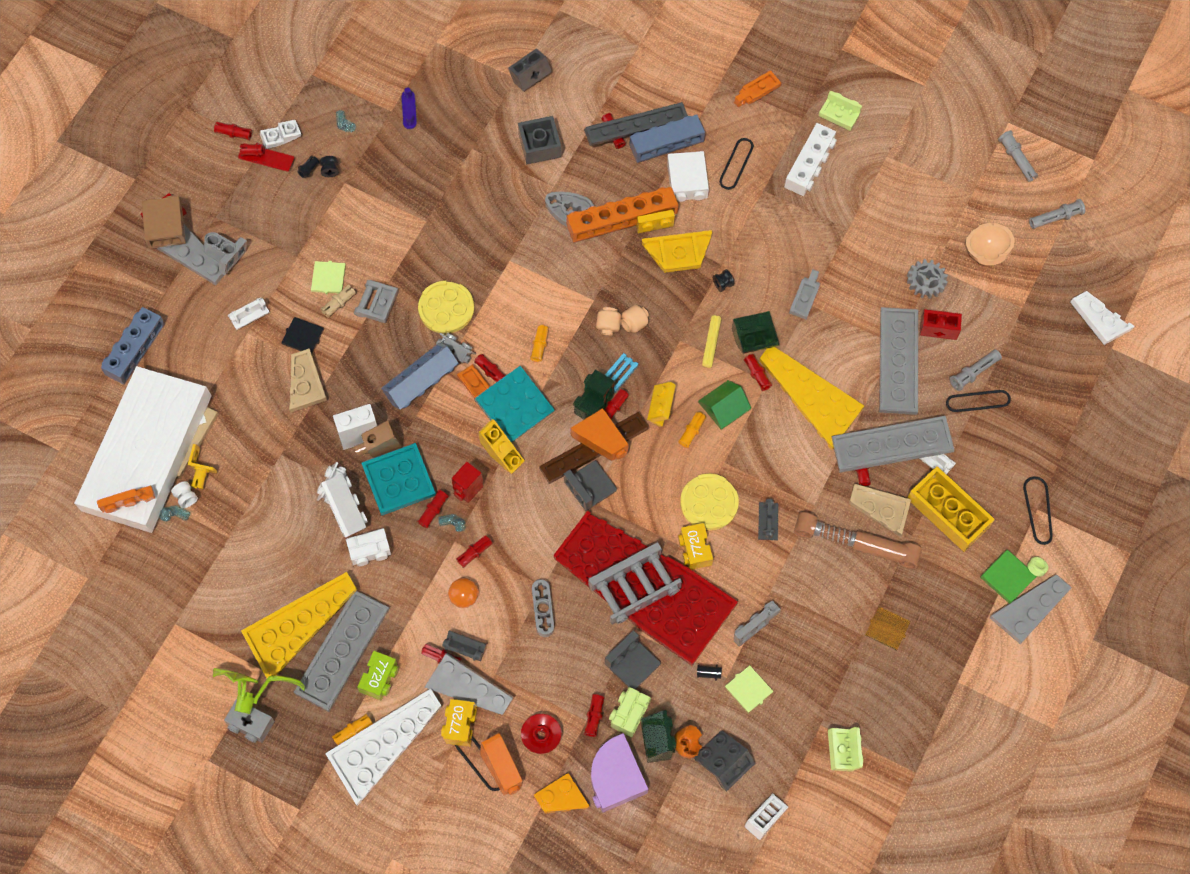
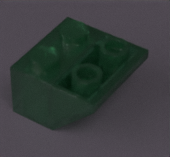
(754, 332)
(657, 738)

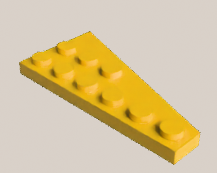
(817, 399)
(286, 631)

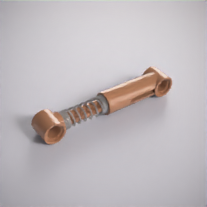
(904, 554)

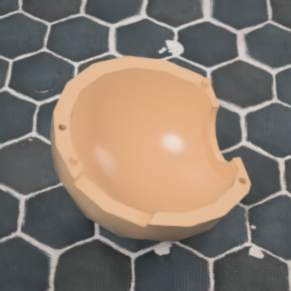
(990, 243)

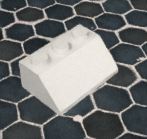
(344, 505)

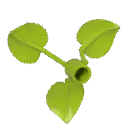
(244, 699)

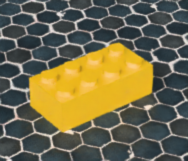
(950, 509)

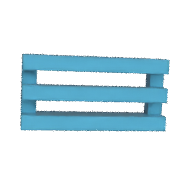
(628, 361)

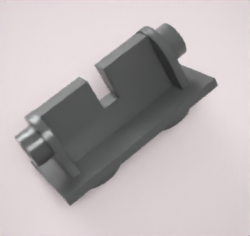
(768, 520)
(464, 645)

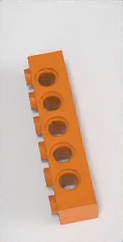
(616, 221)

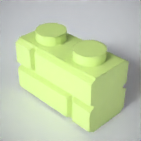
(629, 712)

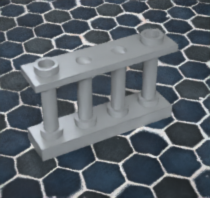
(634, 564)

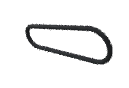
(1048, 510)

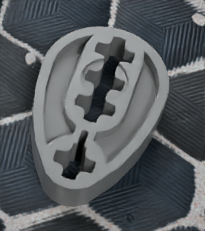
(563, 201)

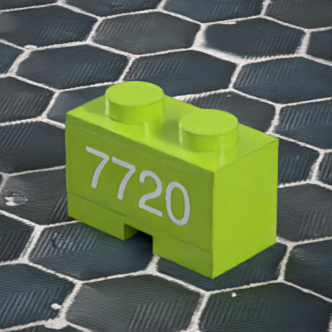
(378, 678)

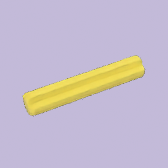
(711, 341)

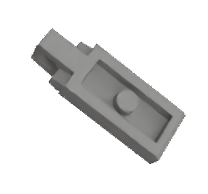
(805, 296)
(756, 623)

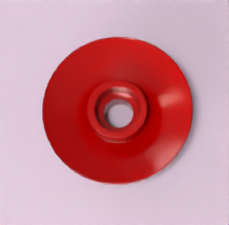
(537, 724)

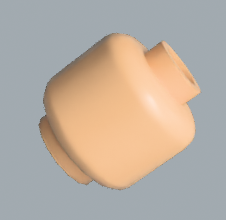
(634, 319)
(608, 321)

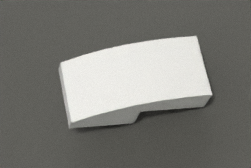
(280, 135)

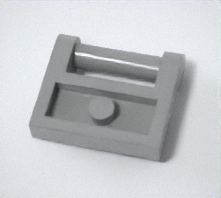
(381, 303)

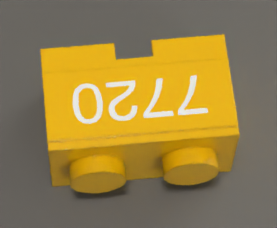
(693, 541)
(459, 717)

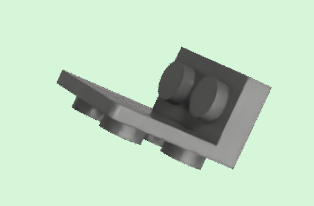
(589, 485)
(631, 661)
(725, 759)

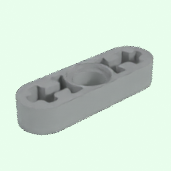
(546, 594)

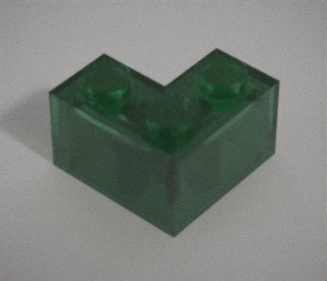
(598, 391)

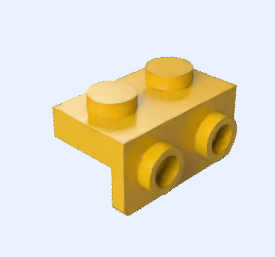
(655, 221)
(661, 403)

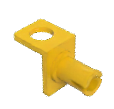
(200, 470)

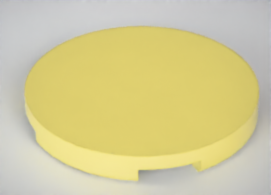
(446, 307)
(709, 501)

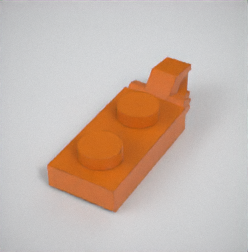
(757, 89)
(125, 499)

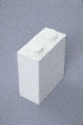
(688, 175)
(353, 423)

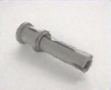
(1014, 149)
(1065, 211)
(969, 373)

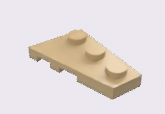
(305, 382)
(882, 507)

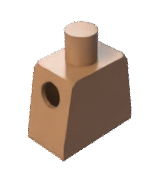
(379, 441)

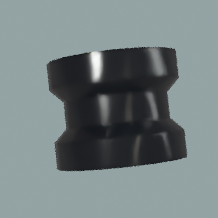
(329, 166)
(723, 280)

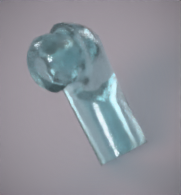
(344, 124)
(177, 511)

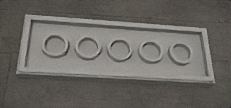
(898, 361)
(892, 444)
(341, 650)

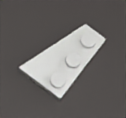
(1101, 320)

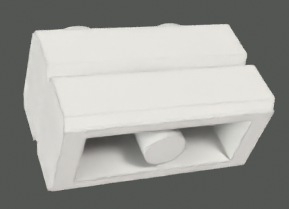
(368, 547)

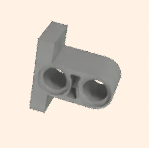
(224, 250)

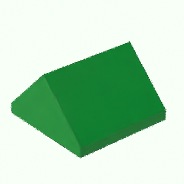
(725, 404)

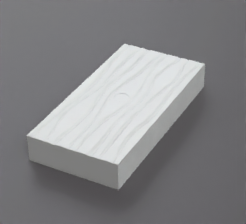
(144, 446)

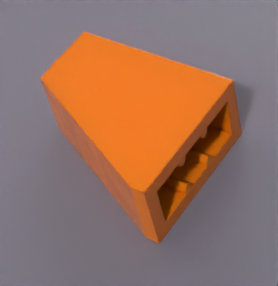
(600, 435)
(501, 765)

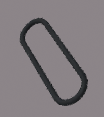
(744, 164)
(978, 408)
(473, 767)

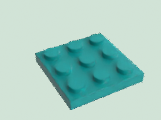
(514, 404)
(398, 479)

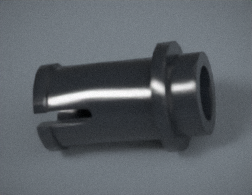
(305, 169)
(709, 672)

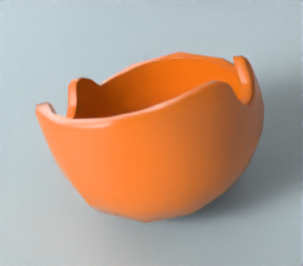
(463, 592)
(688, 741)

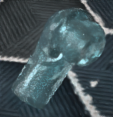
(454, 520)

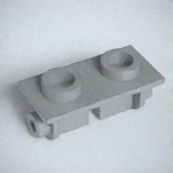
(462, 351)

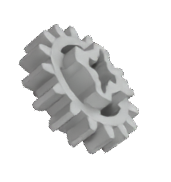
(918, 281)

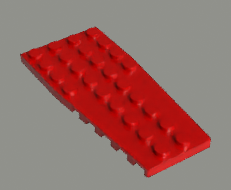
(678, 622)

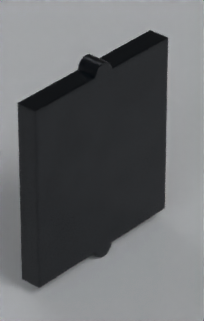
(302, 335)

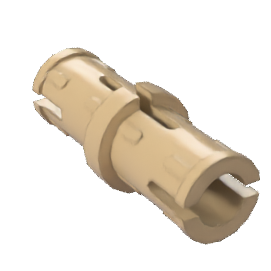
(338, 301)

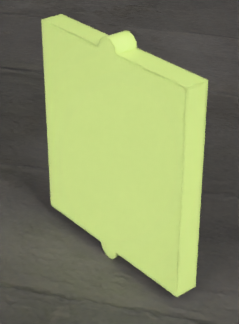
(328, 277)
(749, 689)

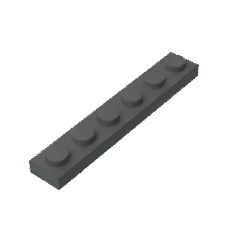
(634, 123)

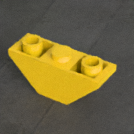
(500, 447)

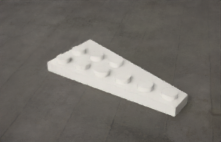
(374, 750)

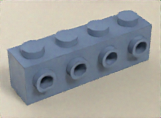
(666, 138)
(132, 345)
(420, 376)

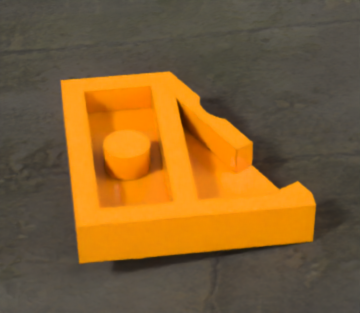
(561, 796)

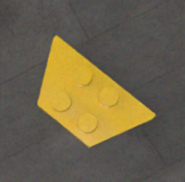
(679, 250)

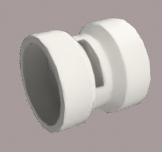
(184, 494)

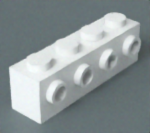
(810, 159)

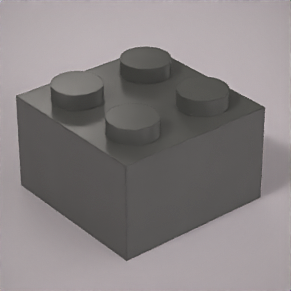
(539, 140)

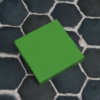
(1008, 576)

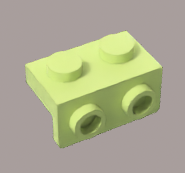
(840, 110)
(845, 749)

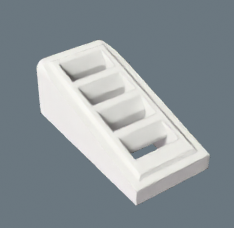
(758, 826)

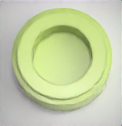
(1038, 566)

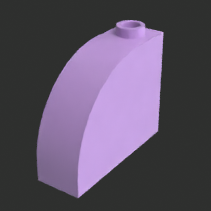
(616, 775)

